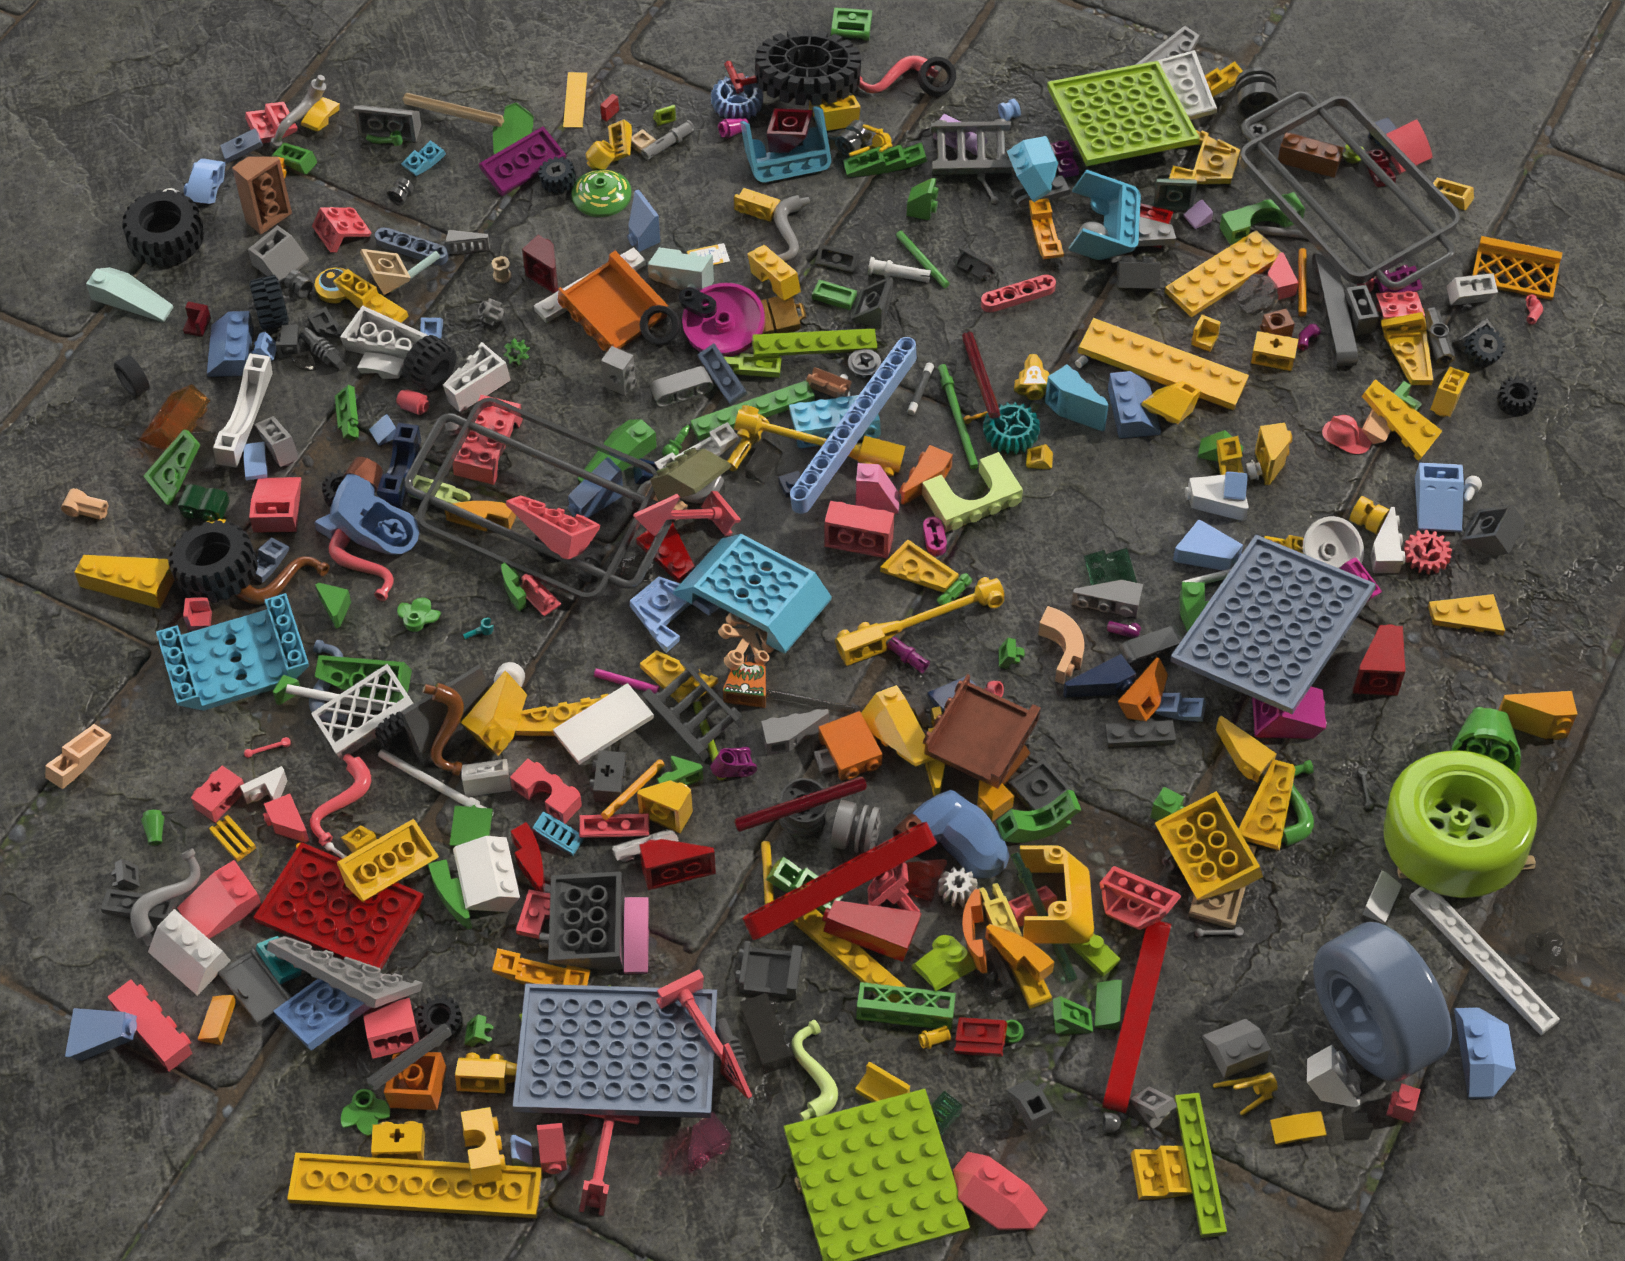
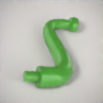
(1301, 830)

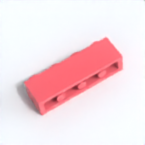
(152, 1027)

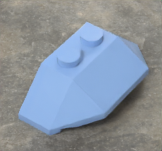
(1484, 1052)

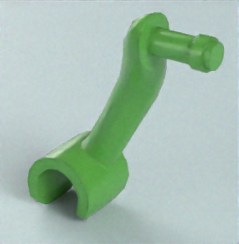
(395, 138)

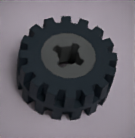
(557, 174)
(1487, 353)

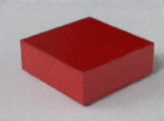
(609, 107)

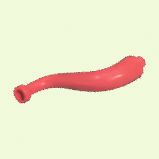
(896, 71)
(340, 556)
(362, 777)

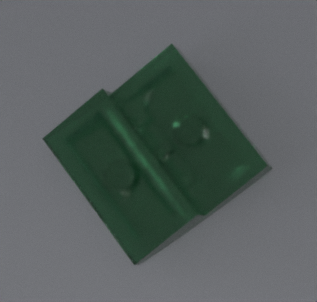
(1110, 566)

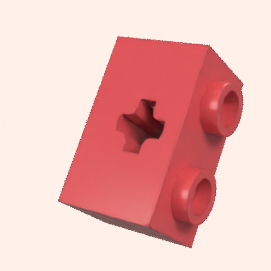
(217, 793)

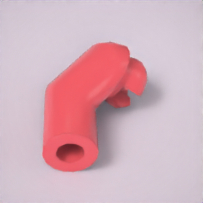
(1535, 309)

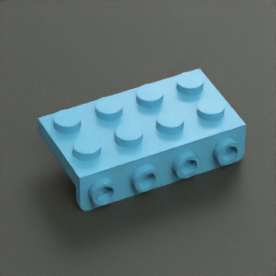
(823, 416)

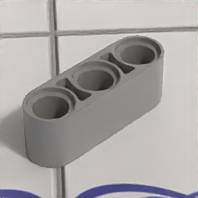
(681, 386)

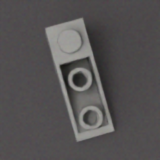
(1114, 597)
(788, 732)

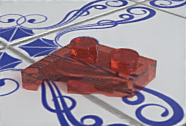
(924, 877)

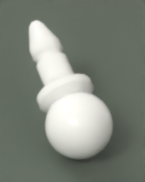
(1471, 487)

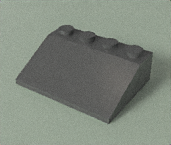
(427, 716)
(587, 920)

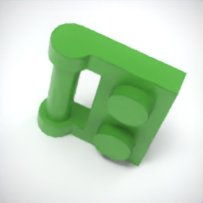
(852, 19)

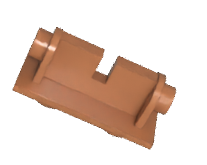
(828, 383)

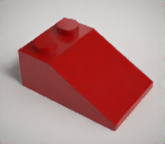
(674, 862)

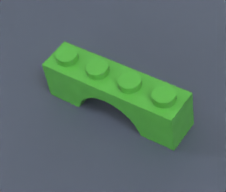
(1237, 223)

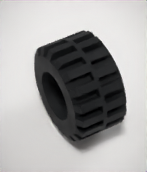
(429, 363)

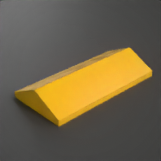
(386, 860)

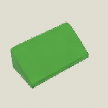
(1108, 1004)

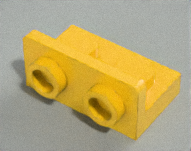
(755, 204)

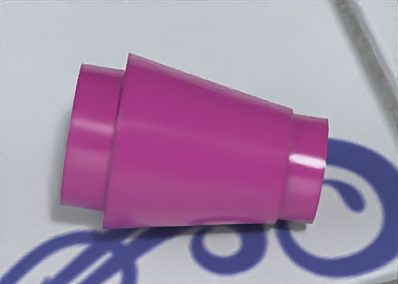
(730, 127)

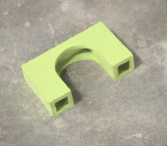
(956, 512)

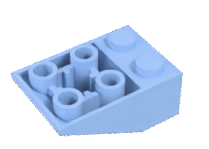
(1439, 497)

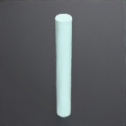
(422, 265)

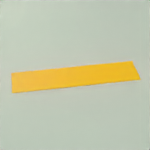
(575, 99)

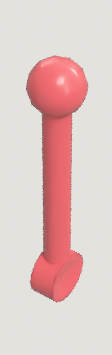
(285, 742)

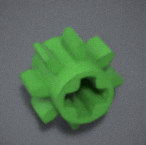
(518, 346)

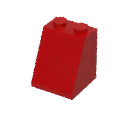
(1383, 663)

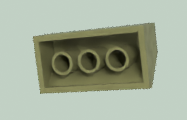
(688, 473)

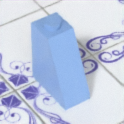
(1207, 548)

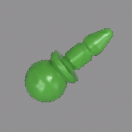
(674, 446)

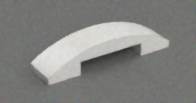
(719, 441)

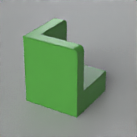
(1403, 391)

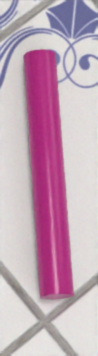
(619, 679)

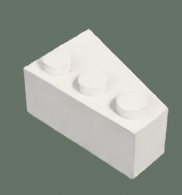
(478, 377)

